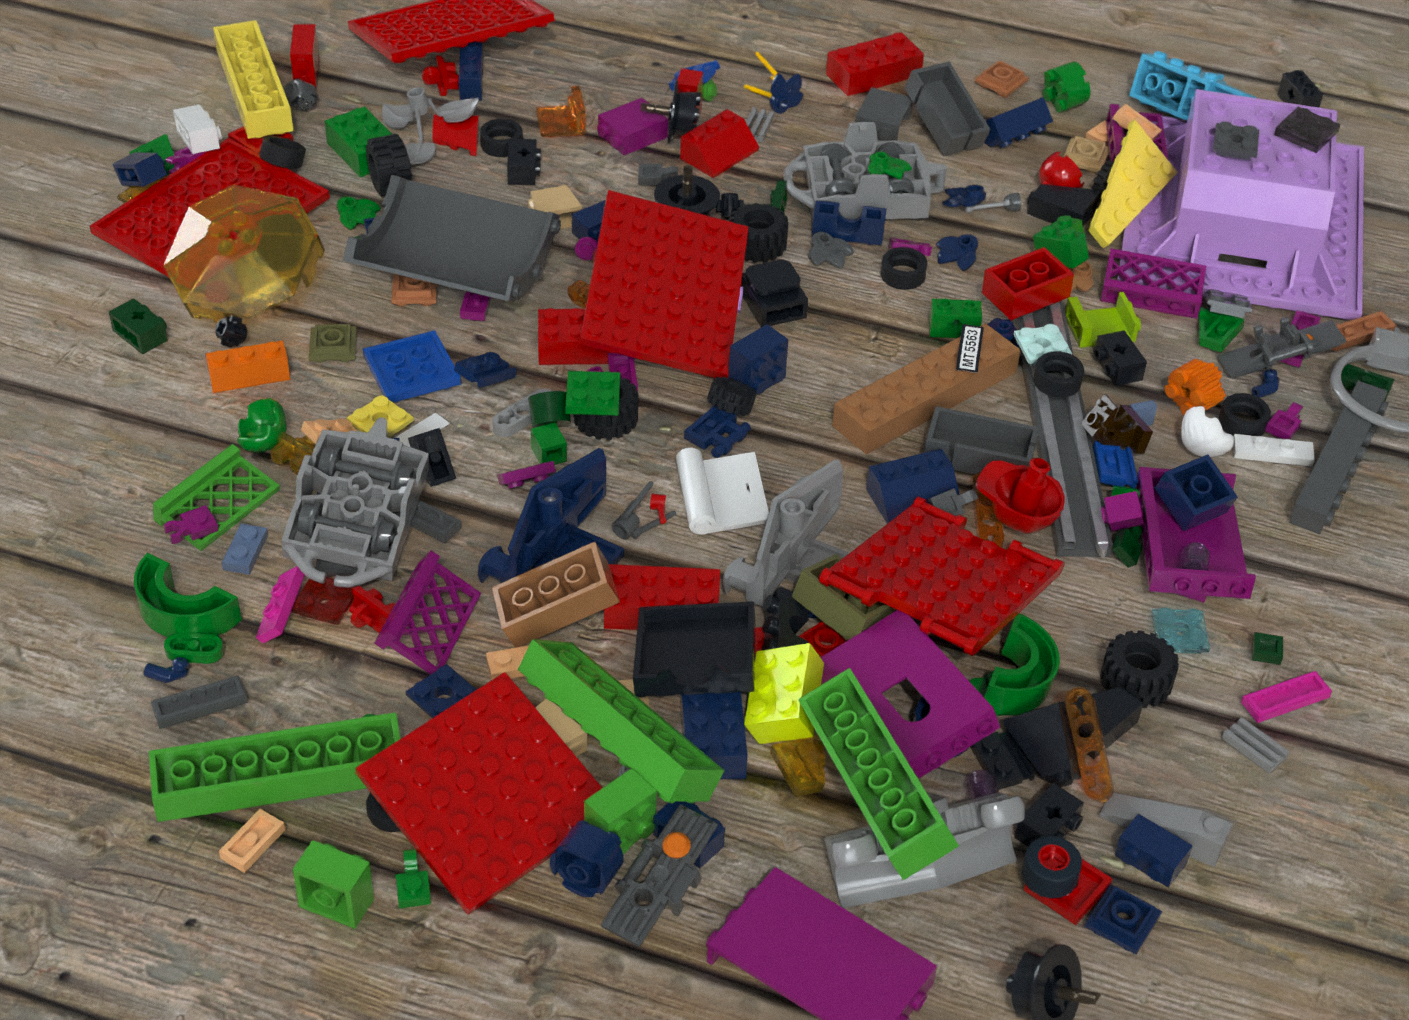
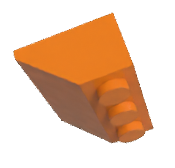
(247, 366)

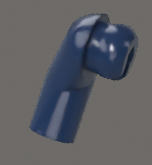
(1269, 384)
(167, 674)

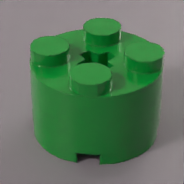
(1066, 86)

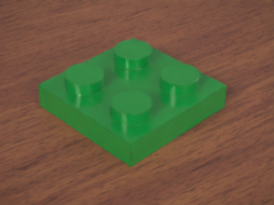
(593, 393)

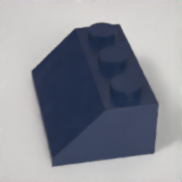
(1018, 123)
(900, 481)

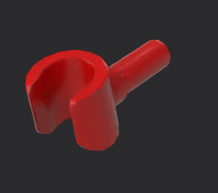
(657, 502)

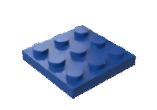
(411, 366)

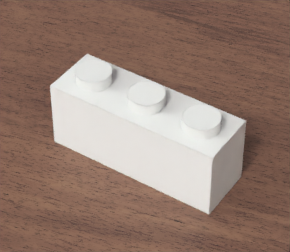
(197, 129)

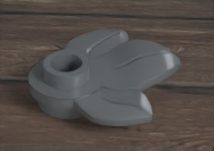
(829, 249)

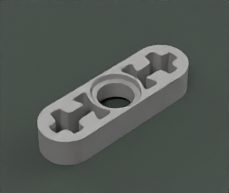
(509, 421)

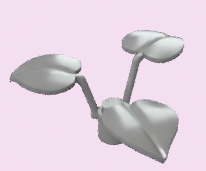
(400, 115)

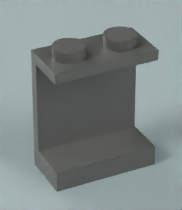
(886, 111)

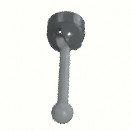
(1011, 202)

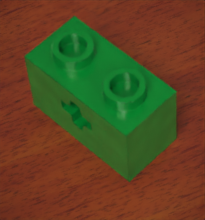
(949, 316)

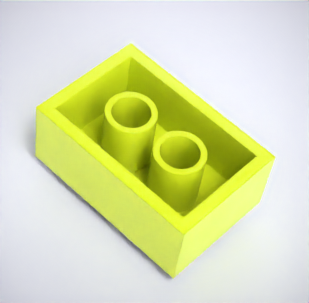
(779, 682)

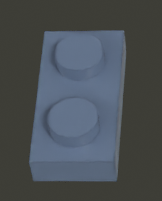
(245, 549)

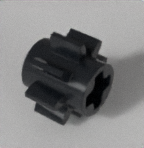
(728, 204)
(231, 331)

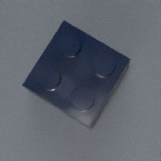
(759, 359)
(1195, 492)

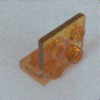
(563, 119)

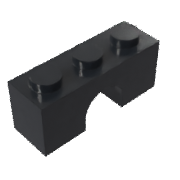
(783, 620)

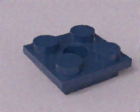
(441, 682)
(1125, 933)

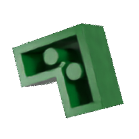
(1064, 240)

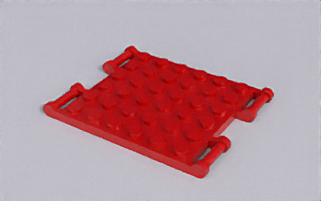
(944, 575)

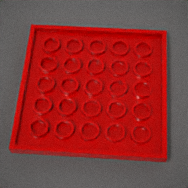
(482, 791)

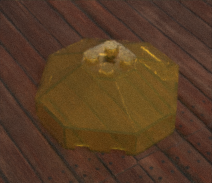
(246, 274)

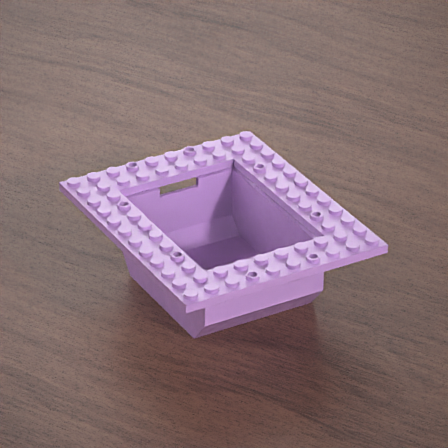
(1279, 208)

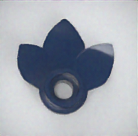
(785, 93)
(965, 196)
(958, 249)

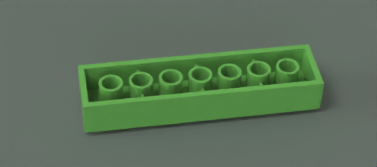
(621, 721)
(266, 766)
(878, 775)

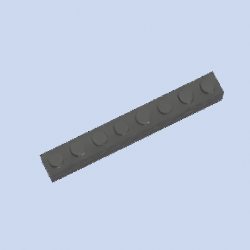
(1338, 461)

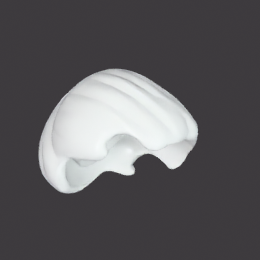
(1204, 434)

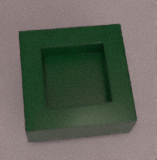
(1267, 648)

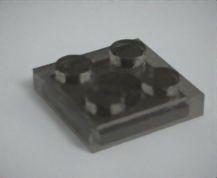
(1307, 129)

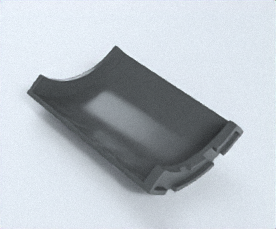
(456, 240)

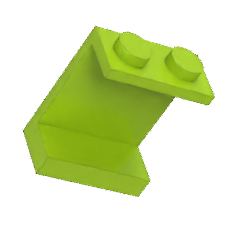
(1091, 323)

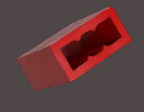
(305, 53)

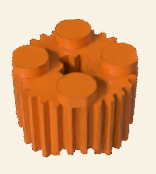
(1195, 385)

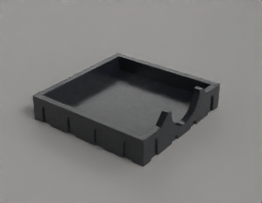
(695, 649)

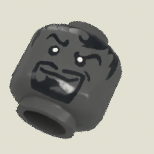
(301, 94)

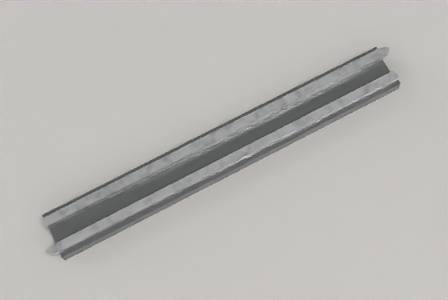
(1068, 451)

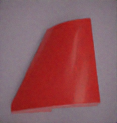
(457, 134)

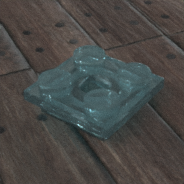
(1189, 622)

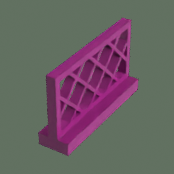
(1116, 133)
(1151, 296)
(407, 607)

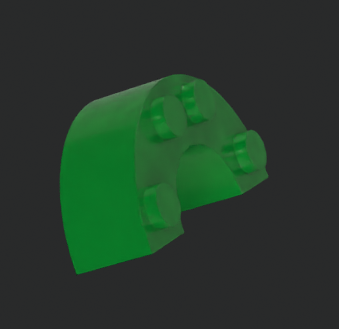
(171, 613)
(1038, 663)

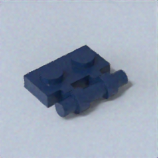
(711, 426)

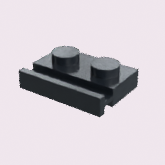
(1003, 759)

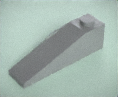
(1194, 824)

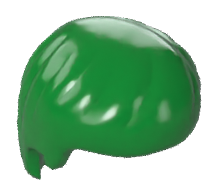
(261, 426)

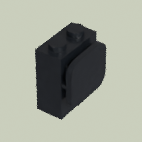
(774, 293)

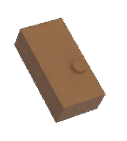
(555, 595)

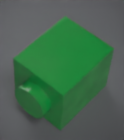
(549, 444)

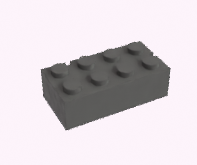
(947, 108)
(977, 440)

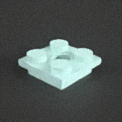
(1041, 340)

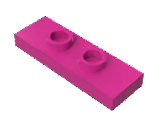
(280, 605)
(1286, 696)

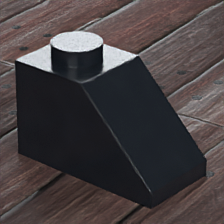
(439, 461)

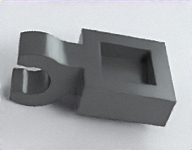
(654, 173)
(951, 502)

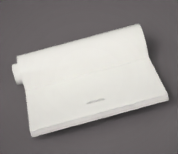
(718, 493)

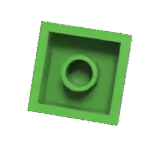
(624, 808)
(333, 884)

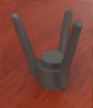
(628, 522)

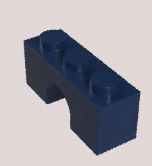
(471, 71)
(865, 229)

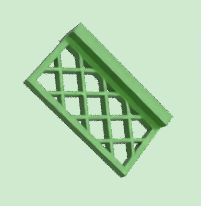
(203, 480)

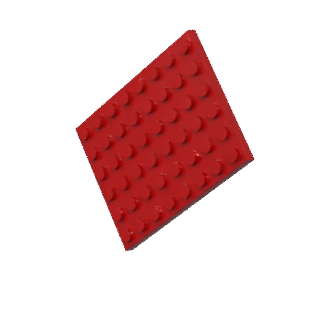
(446, 24)
(151, 220)
(665, 285)

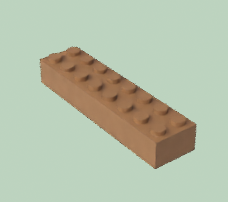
(912, 392)

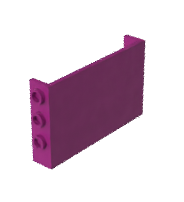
(1165, 541)
(821, 954)

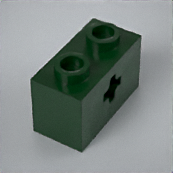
(138, 326)

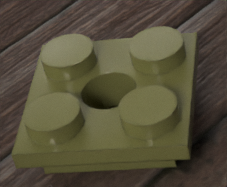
(324, 348)

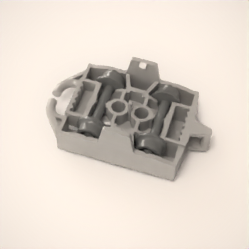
(841, 175)
(322, 524)

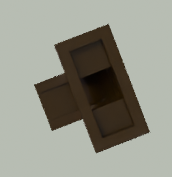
(1115, 432)

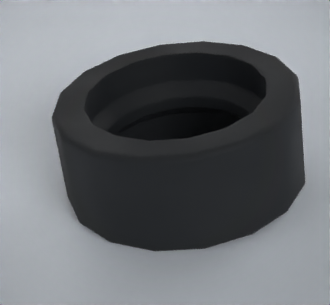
(497, 128)
(282, 152)
(906, 257)
(1058, 386)
(1248, 404)

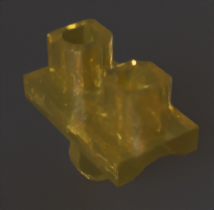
(293, 450)

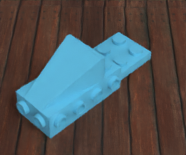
(1172, 85)

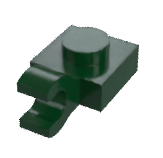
(1127, 546)

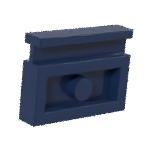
(485, 369)

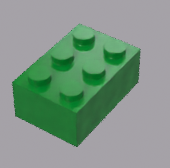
(349, 136)

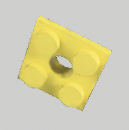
(381, 407)

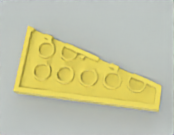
(1133, 182)

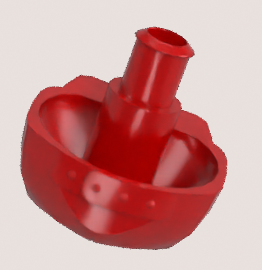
(1022, 494)

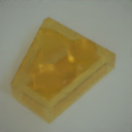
(801, 764)

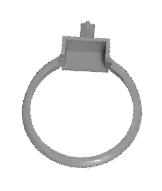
(1385, 351)

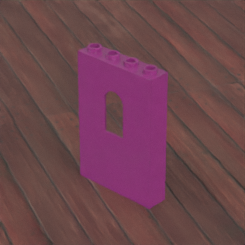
(899, 651)

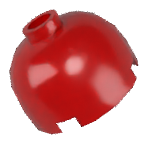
(1060, 172)

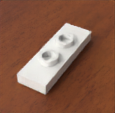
(1273, 450)

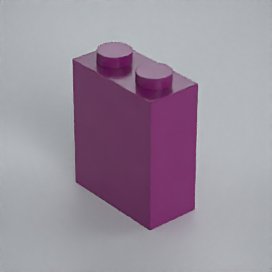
(630, 128)

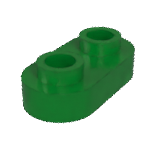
(194, 647)

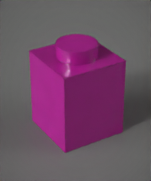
(1122, 511)

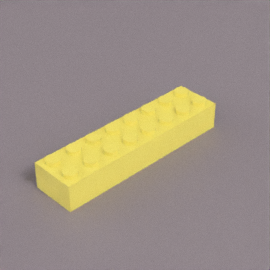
(253, 79)

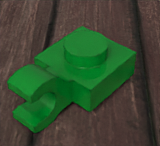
(412, 885)

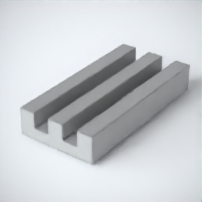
(760, 116)
(1258, 743)

